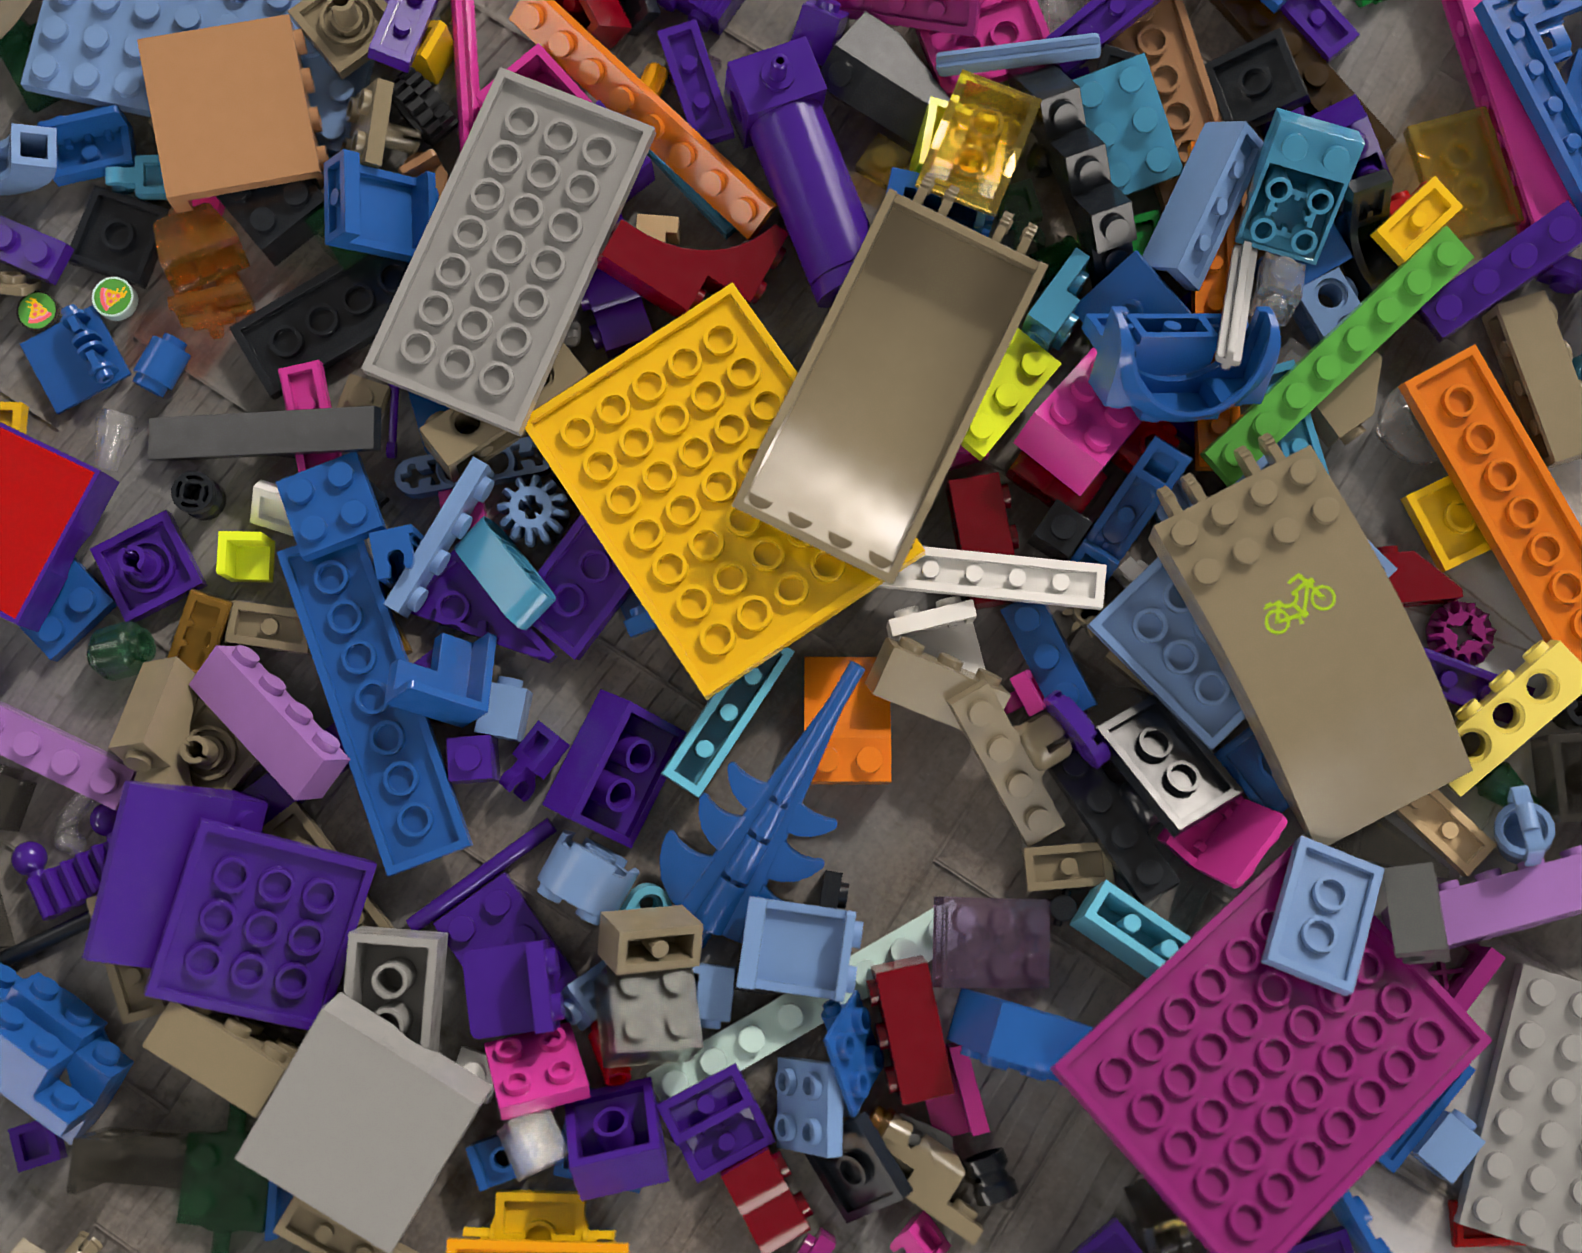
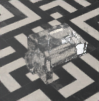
(1279, 286)

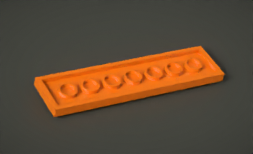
(1505, 489)

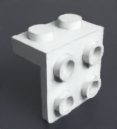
(941, 629)

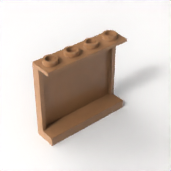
(232, 109)

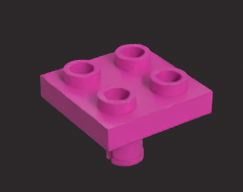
(536, 1071)

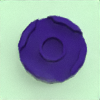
(1077, 728)

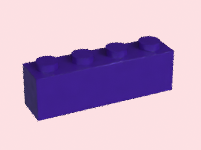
(1503, 271)

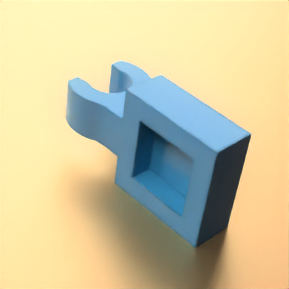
(143, 178)

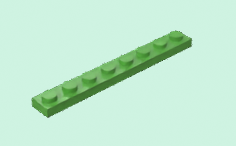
(1340, 351)

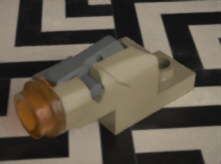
(929, 1167)

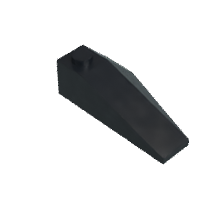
(881, 77)

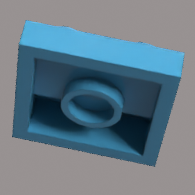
(1053, 314)

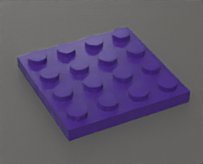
(259, 925)

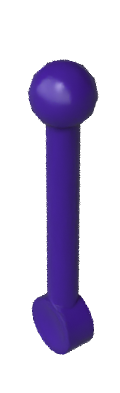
(391, 446)

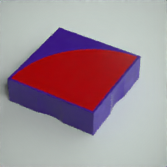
(45, 517)

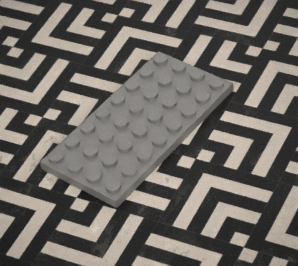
(509, 251)

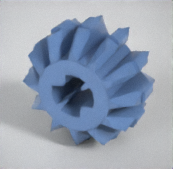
(520, 500)

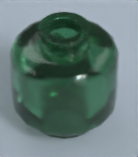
(120, 650)

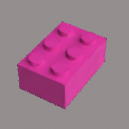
(1074, 431)

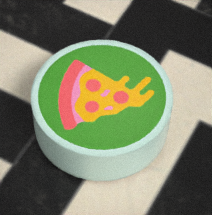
(115, 298)

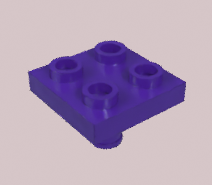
(148, 567)

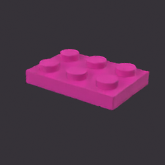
(998, 24)

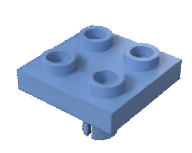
(809, 1107)

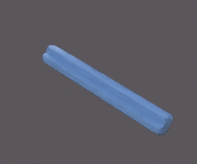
(1019, 54)

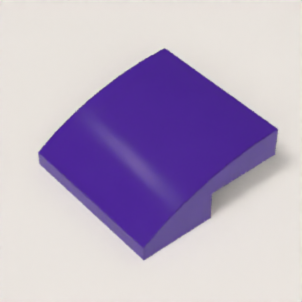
(716, 1122)

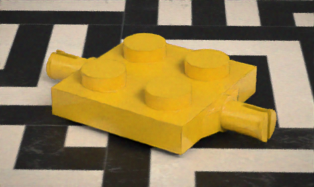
(539, 1217)

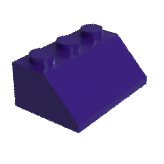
(614, 768)

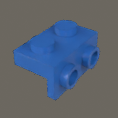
(91, 143)

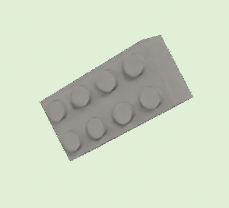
(399, 978)

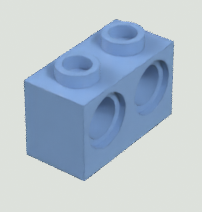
(1313, 317)

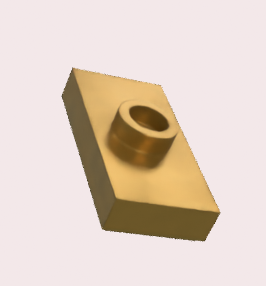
(200, 628)

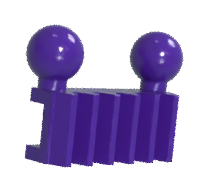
(73, 880)

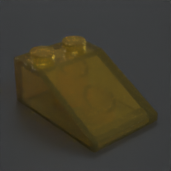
(980, 141)

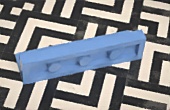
(1204, 202)

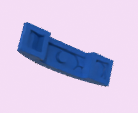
(1132, 505)

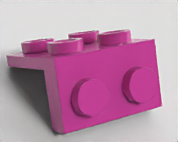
(1228, 842)

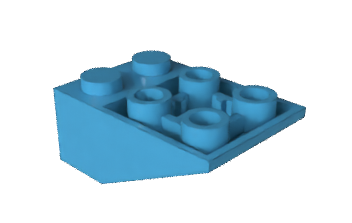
(1298, 185)

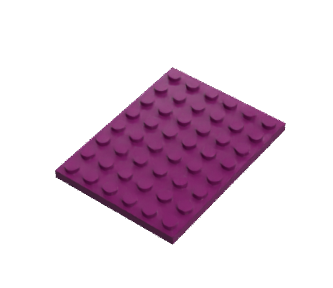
(1259, 1089)

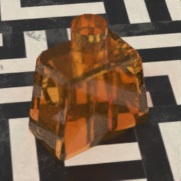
(197, 247)

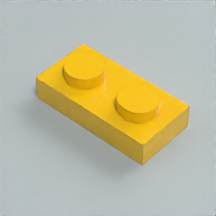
(1416, 221)

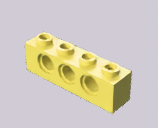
(1530, 713)

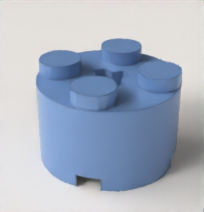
(586, 877)

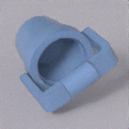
(1523, 828)

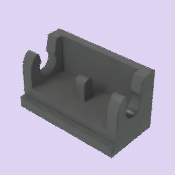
(1416, 914)

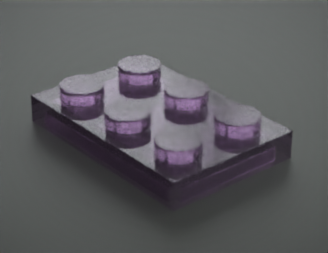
(991, 943)

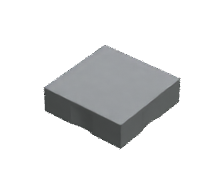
(363, 1122)

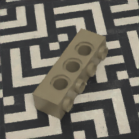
(455, 450)

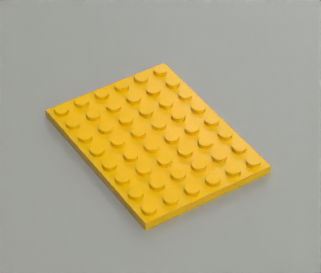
(654, 468)

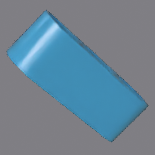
(505, 573)

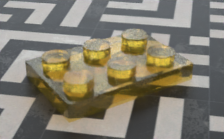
(1470, 164)

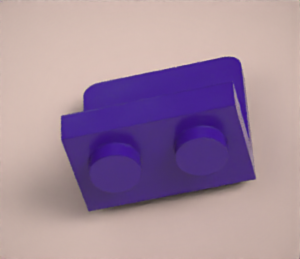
(512, 989)

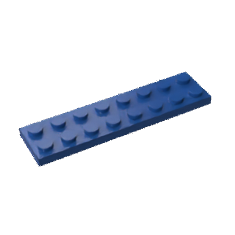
(388, 748)

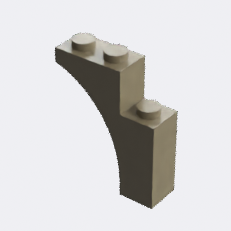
(157, 723)

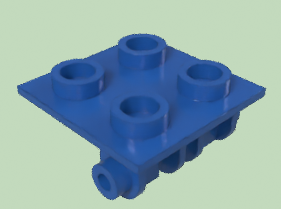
(75, 358)
(852, 1049)

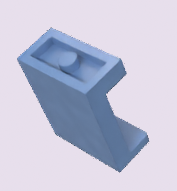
(799, 949)

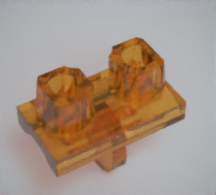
(213, 306)

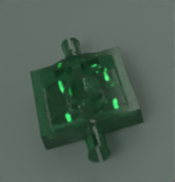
(218, 1188)

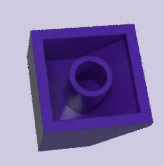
(616, 1140)

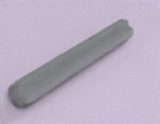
(1236, 305)

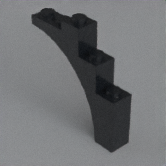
(1081, 168)

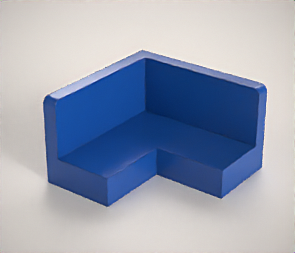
(455, 685)

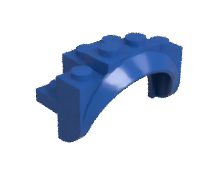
(1165, 365)
(40, 1037)

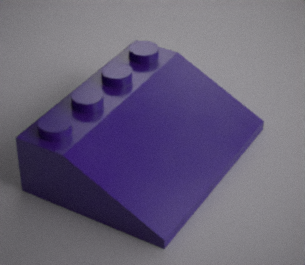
(147, 861)

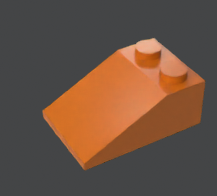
(862, 737)

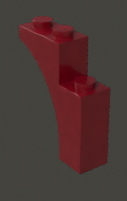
(674, 275)

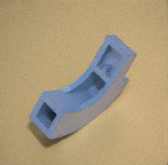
(27, 159)

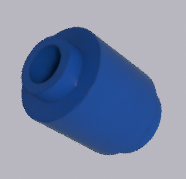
(161, 364)

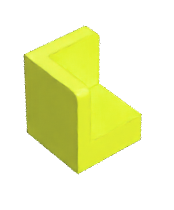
(245, 556)

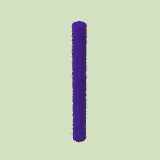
(481, 875)

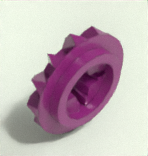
(1453, 615)

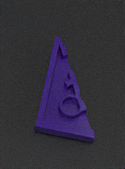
(464, 605)

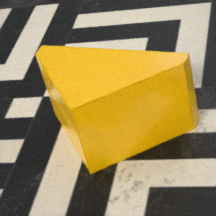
(434, 52)

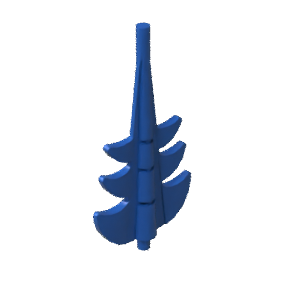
(754, 844)

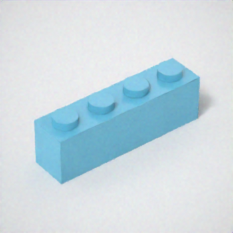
(721, 726)
(1127, 928)

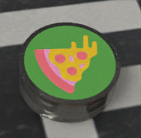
(38, 311)

